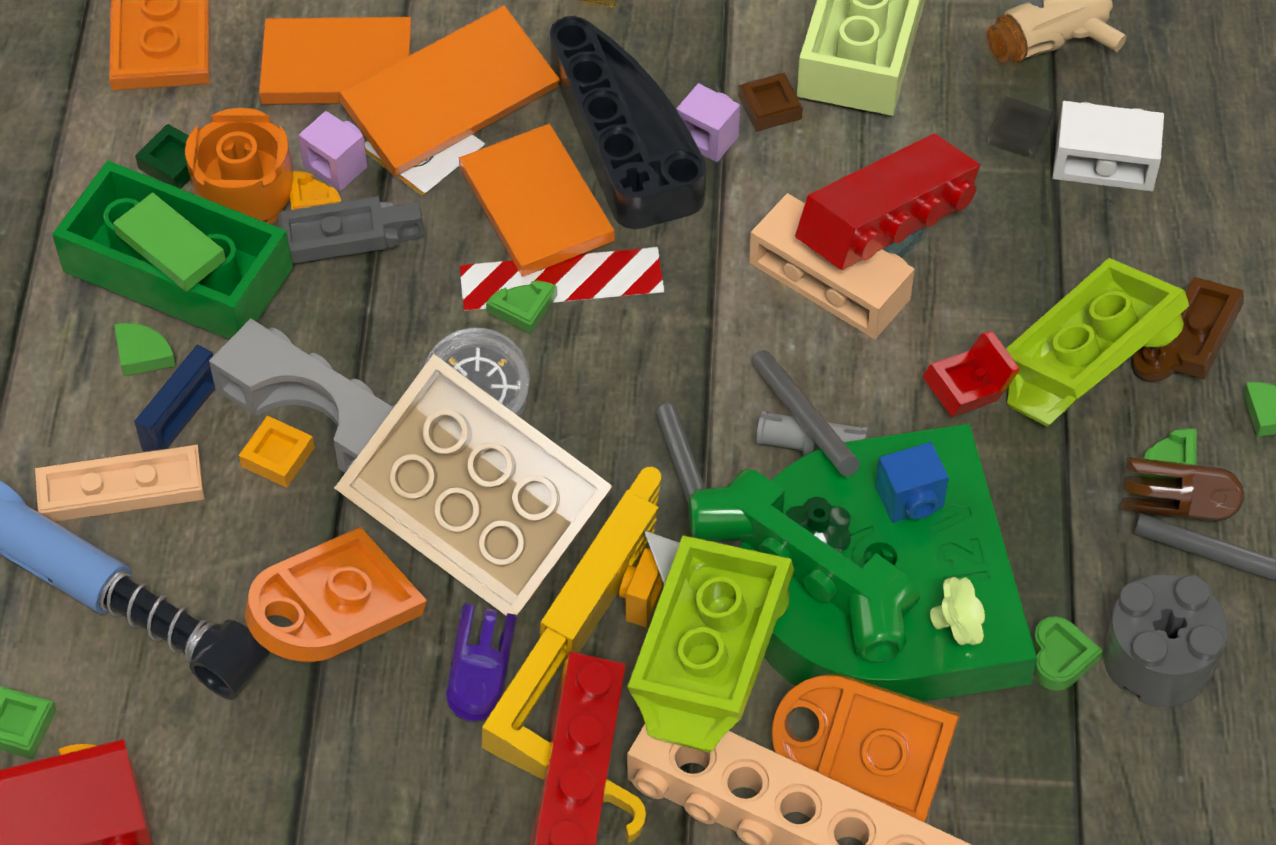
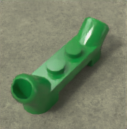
(872, 595)

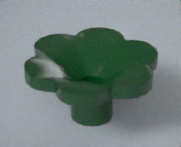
(824, 522)

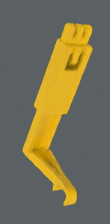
(568, 628)

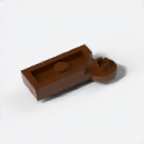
(1204, 330)

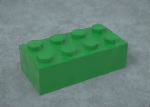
(222, 301)

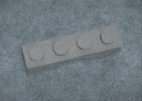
(267, 371)

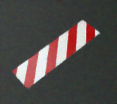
(576, 278)

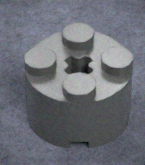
(1165, 639)

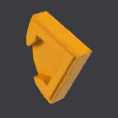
(311, 192)

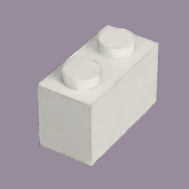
(1108, 145)

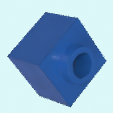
(912, 482)

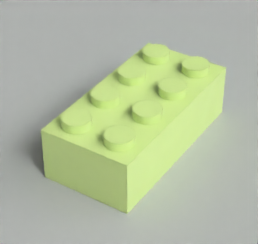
(858, 52)

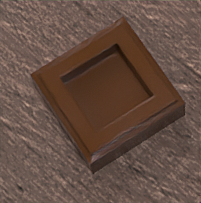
(770, 102)

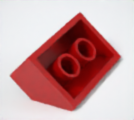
(74, 800)

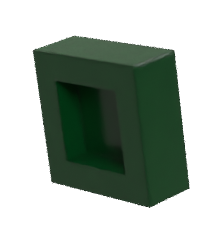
(165, 157)

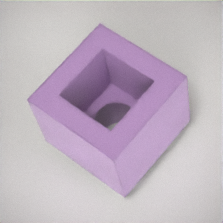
(711, 120)
(333, 150)

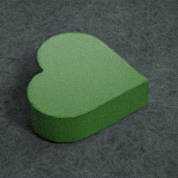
(1062, 653)

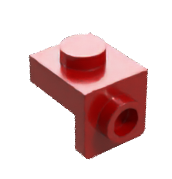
(973, 376)

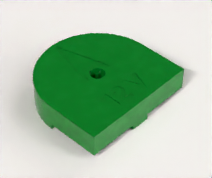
(952, 542)

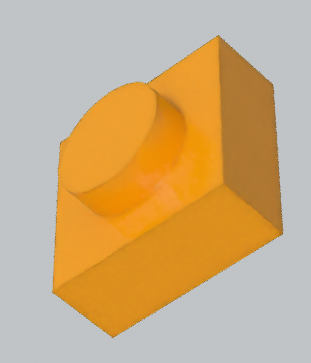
(641, 589)

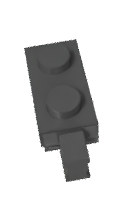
(349, 228)

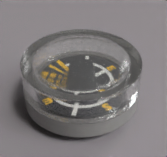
(490, 363)

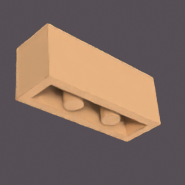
(862, 294)

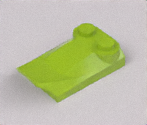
(1090, 337)
(708, 640)

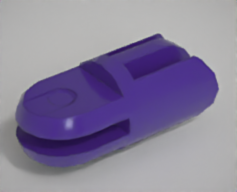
(478, 670)

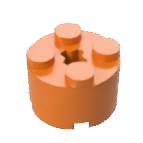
(241, 163)

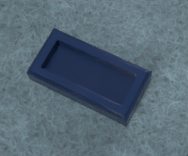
(176, 401)

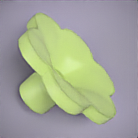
(960, 612)

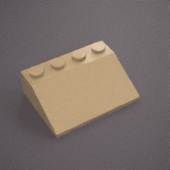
(474, 487)

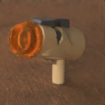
(1046, 25)

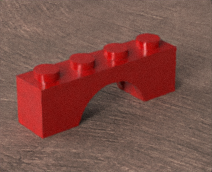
(579, 751)

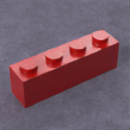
(887, 201)

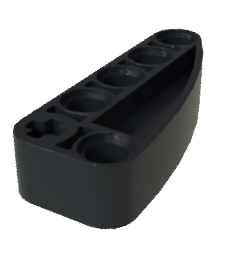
(627, 128)

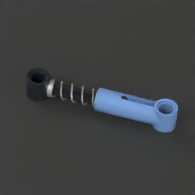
(218, 654)

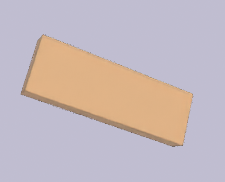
(120, 483)

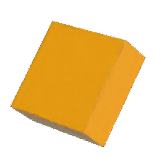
(276, 451)

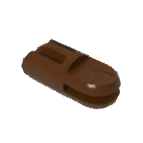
(1197, 492)

